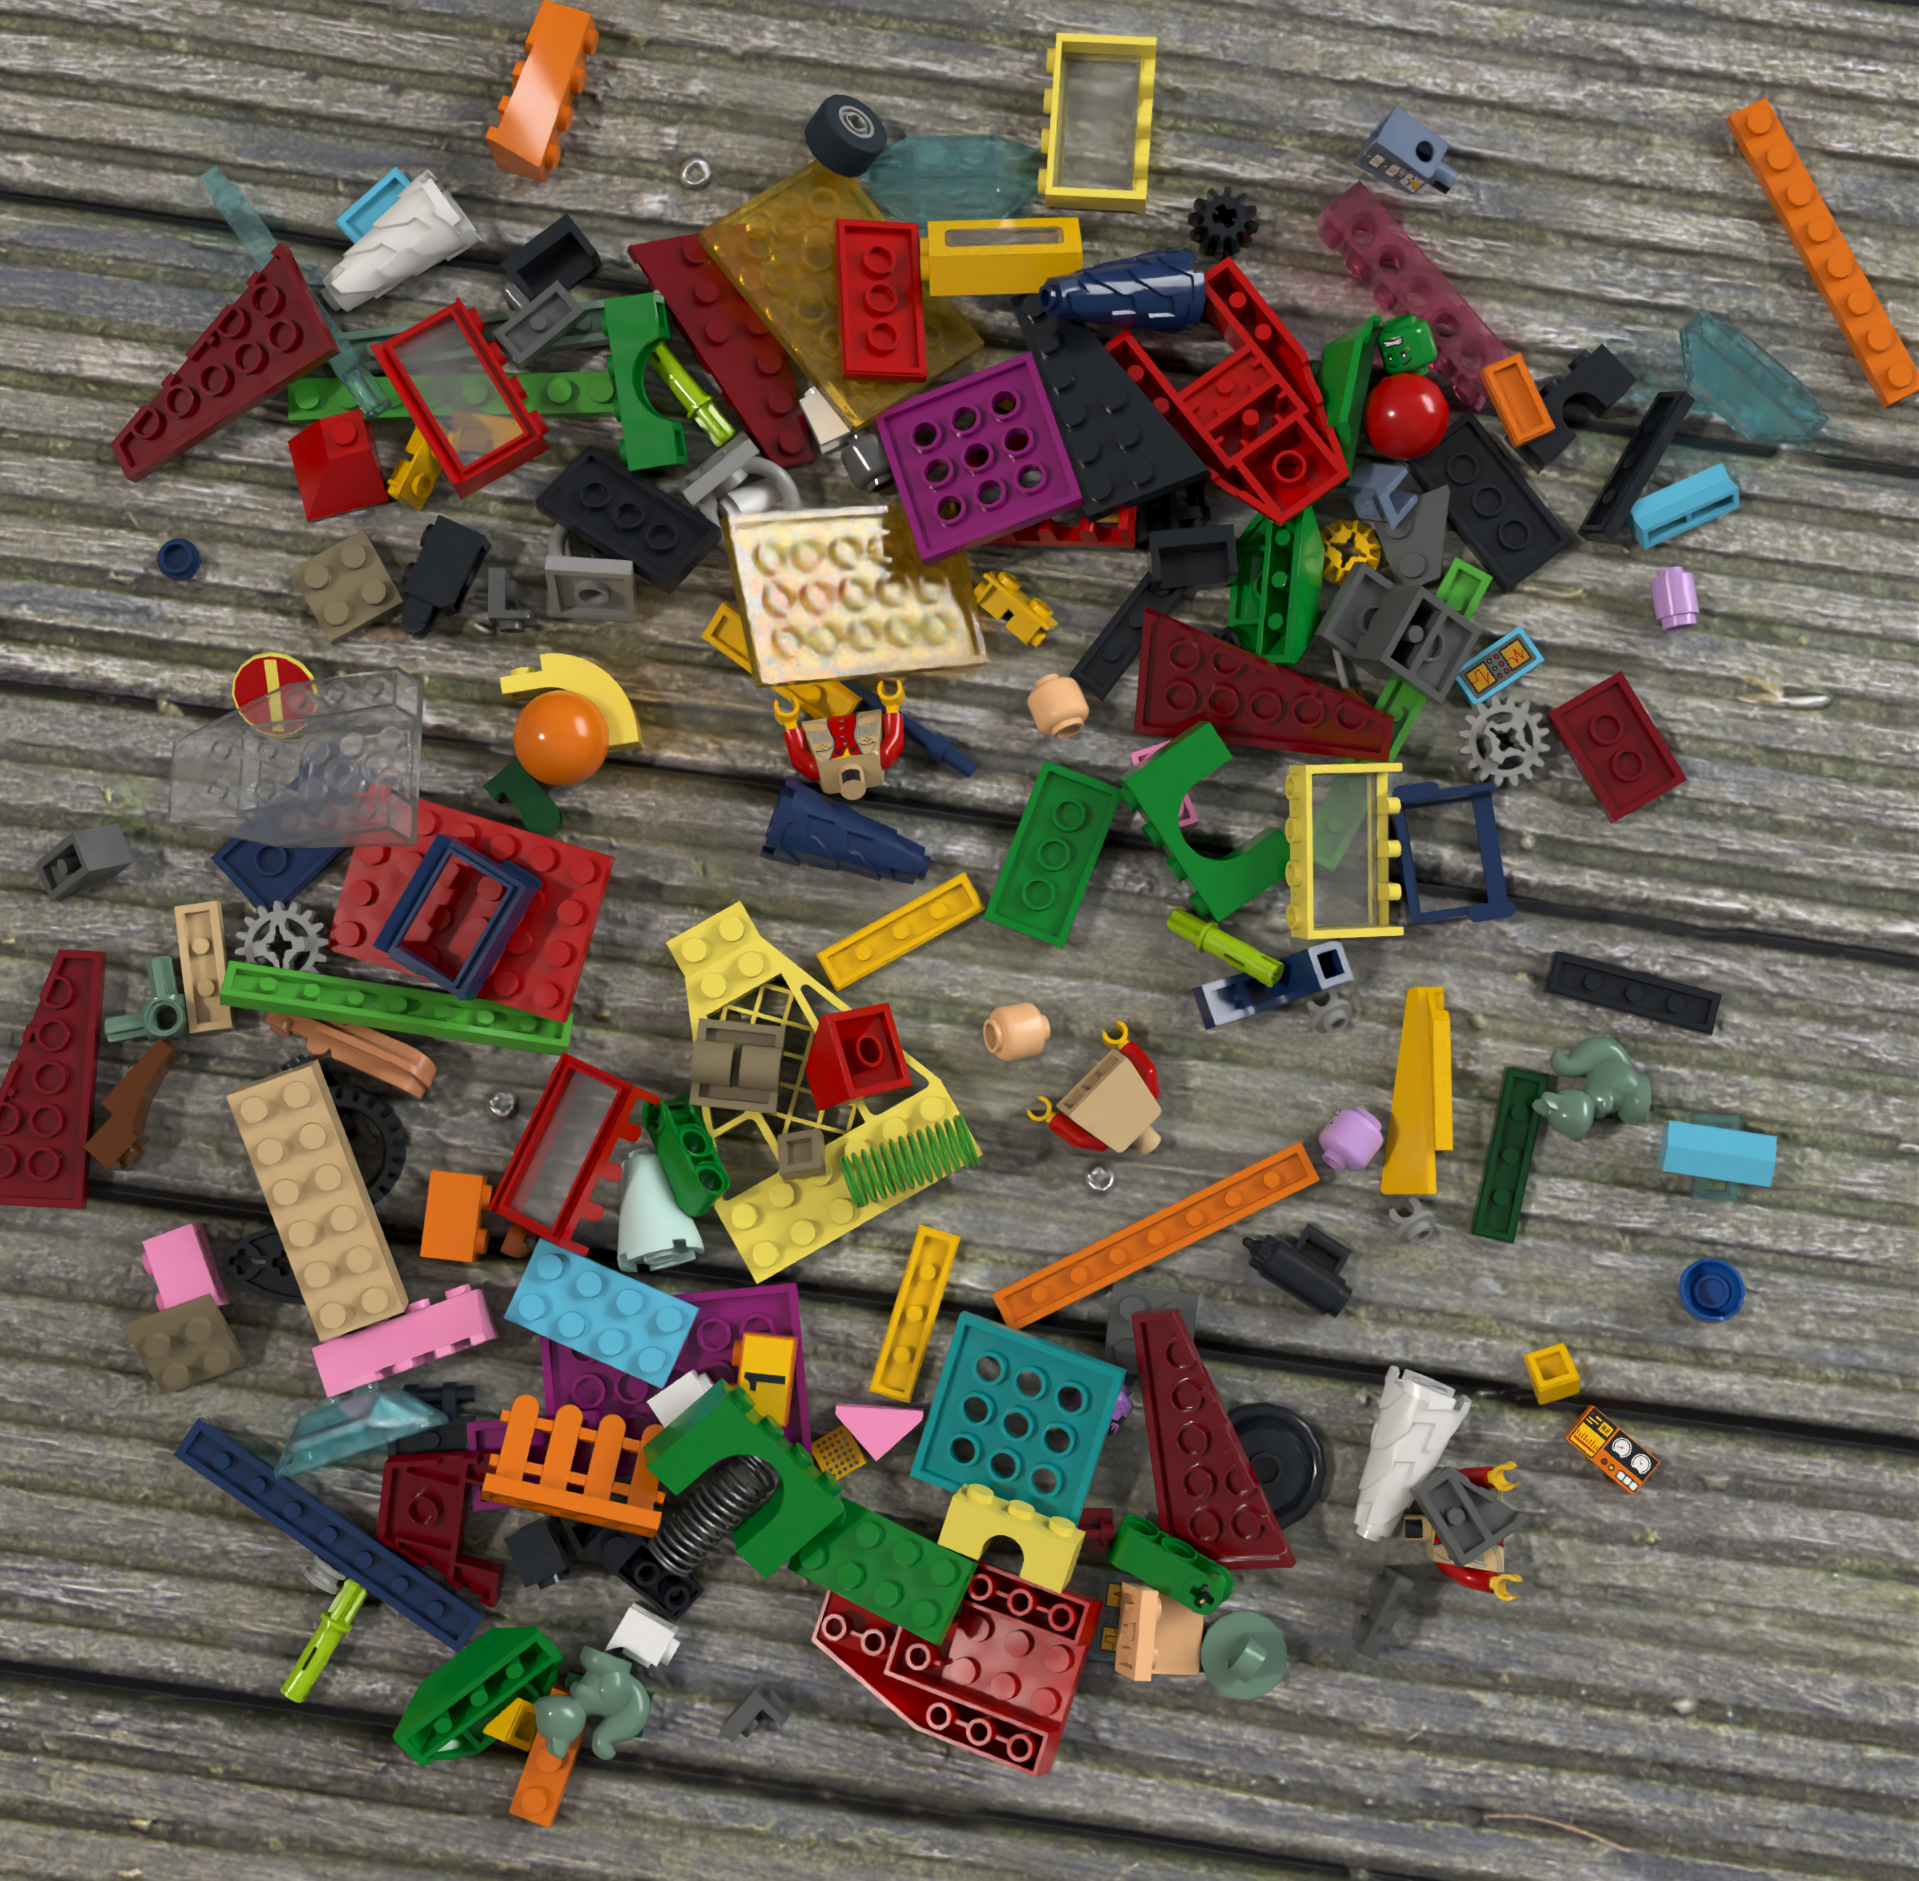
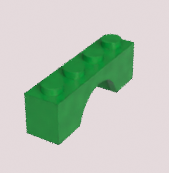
(635, 330)

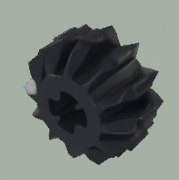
(1230, 211)

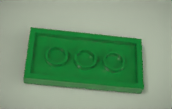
(1053, 855)
(887, 1570)

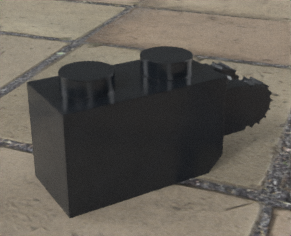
(441, 574)

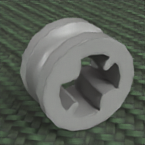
(324, 1575)

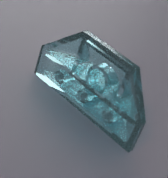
(953, 177)
(1746, 383)
(354, 1426)

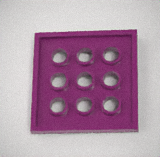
(1004, 469)

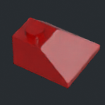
(338, 466)
(855, 1057)

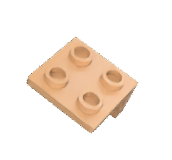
(1156, 1634)

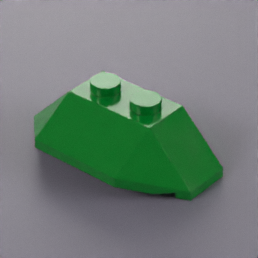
(1343, 383)
(1277, 587)
(473, 1689)

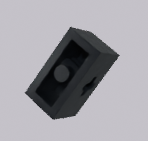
(541, 1551)

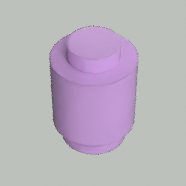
(1674, 599)

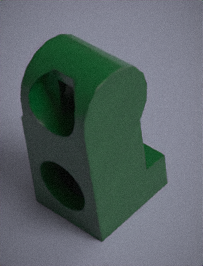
(537, 808)

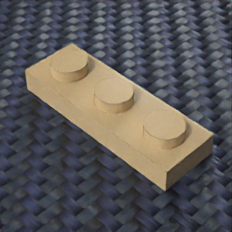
(203, 966)

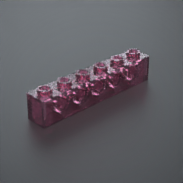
(1471, 336)

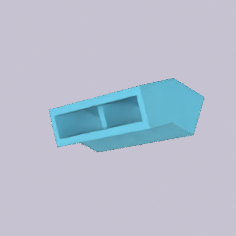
(1683, 506)
(1718, 1153)

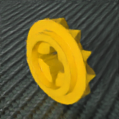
(1337, 535)

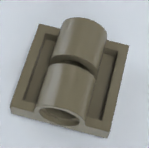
(737, 1066)

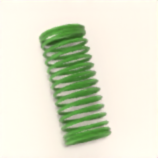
(964, 1146)

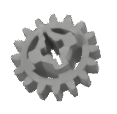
(1518, 750)
(281, 927)

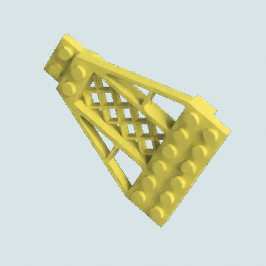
(793, 1218)

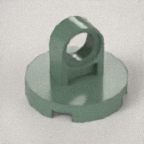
(1243, 1654)

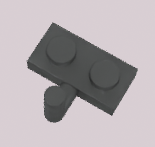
(537, 322)

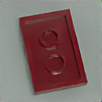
(1616, 747)

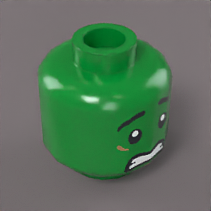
(1406, 345)

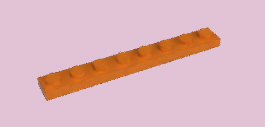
(1824, 252)
(1155, 1236)

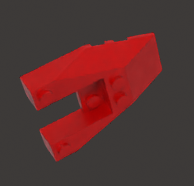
(1253, 414)

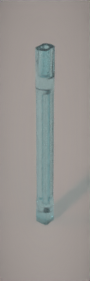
(260, 243)

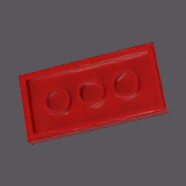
(879, 301)

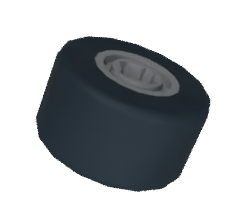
(845, 135)

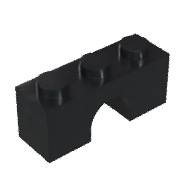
(1595, 383)

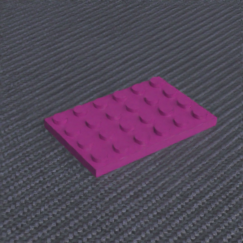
(721, 1320)

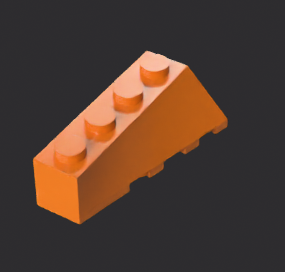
(543, 92)

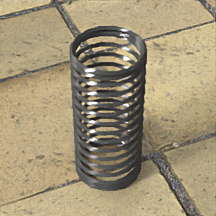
(678, 1546)

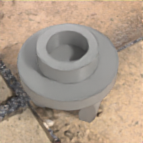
(1332, 1016)
(1416, 1227)

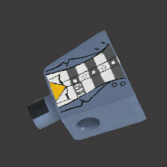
(1406, 154)

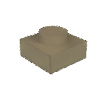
(801, 1154)

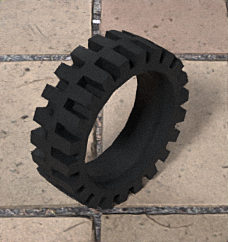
(391, 1132)

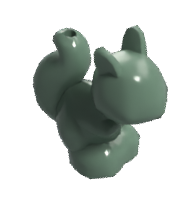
(1608, 1088)
(604, 1692)

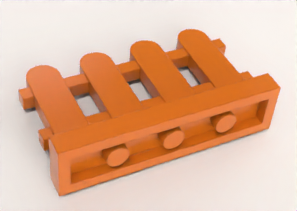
(550, 1494)

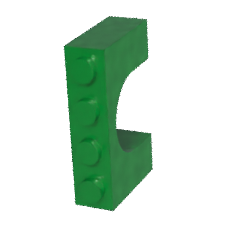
(1157, 790)
(727, 1425)

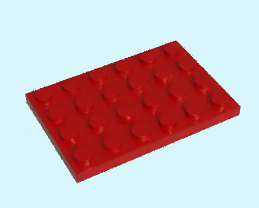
(547, 948)

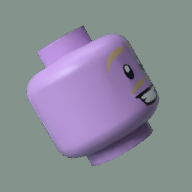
(1351, 1139)

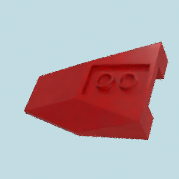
(994, 1682)

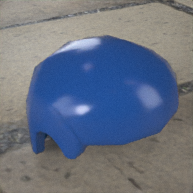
(1711, 1291)

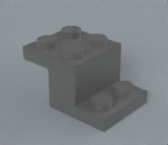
(1398, 632)

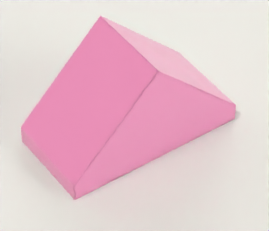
(878, 1426)

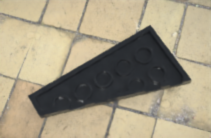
(1109, 427)

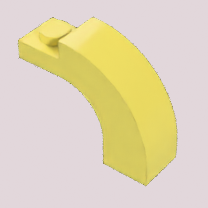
(584, 678)

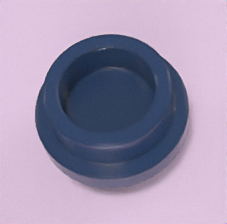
(179, 559)

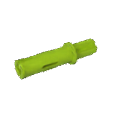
(697, 403)
(1226, 947)
(324, 1641)

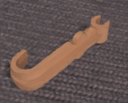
(361, 1050)

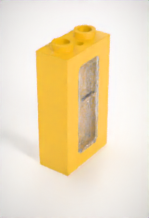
(998, 255)

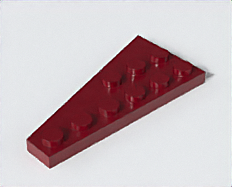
(730, 345)
(1246, 698)
(52, 1089)

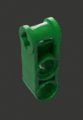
(686, 1153)
(1169, 1565)

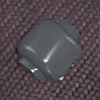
(867, 461)

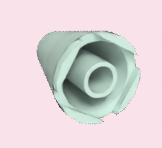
(650, 1220)

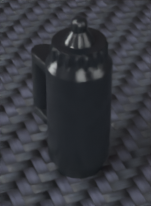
(1299, 1273)

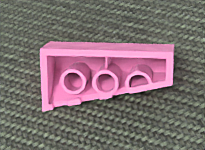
(406, 1341)

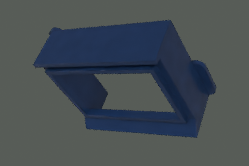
(1427, 795)
(521, 891)

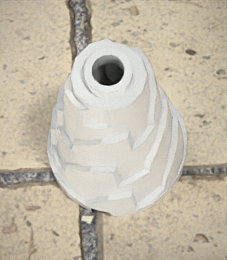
(404, 242)
(1405, 1446)

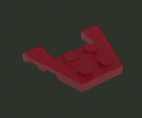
(427, 1511)

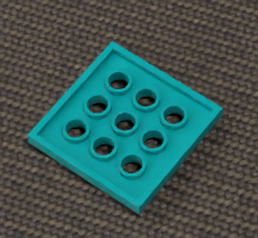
(1057, 1368)

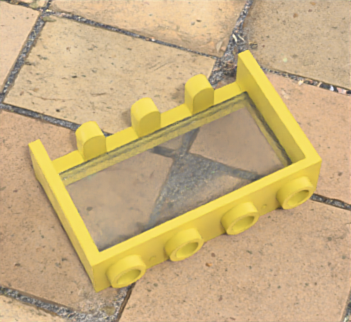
(1098, 122)
(1340, 850)

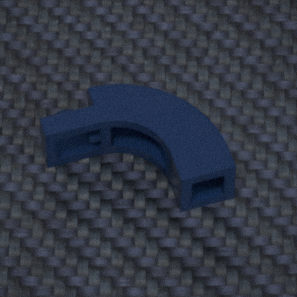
(1303, 976)

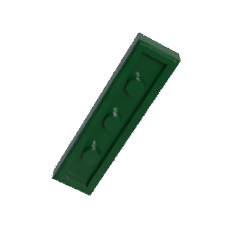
(1508, 1156)

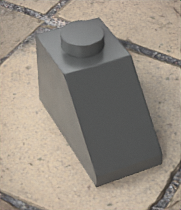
(84, 860)

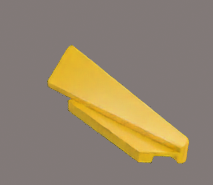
(1421, 1096)

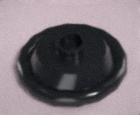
(1283, 1456)

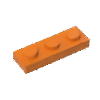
(545, 1777)

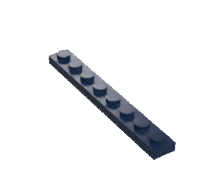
(329, 1535)

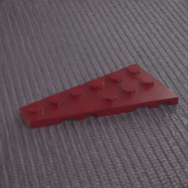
(236, 364)
(1197, 1461)

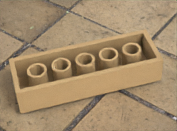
(318, 1200)

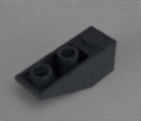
(633, 1562)

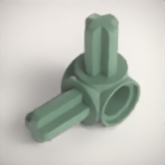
(148, 1021)

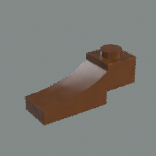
(122, 1136)

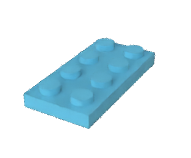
(602, 1313)

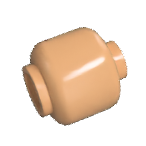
(1058, 706)
(1016, 1032)

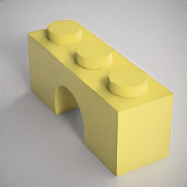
(1047, 1543)

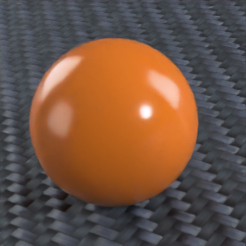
(561, 738)

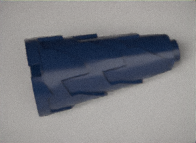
(1131, 293)
(835, 837)

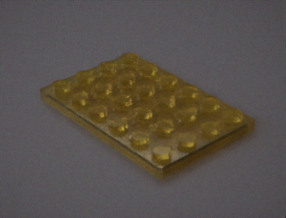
(784, 267)
(847, 596)

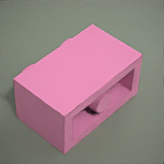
(183, 1267)

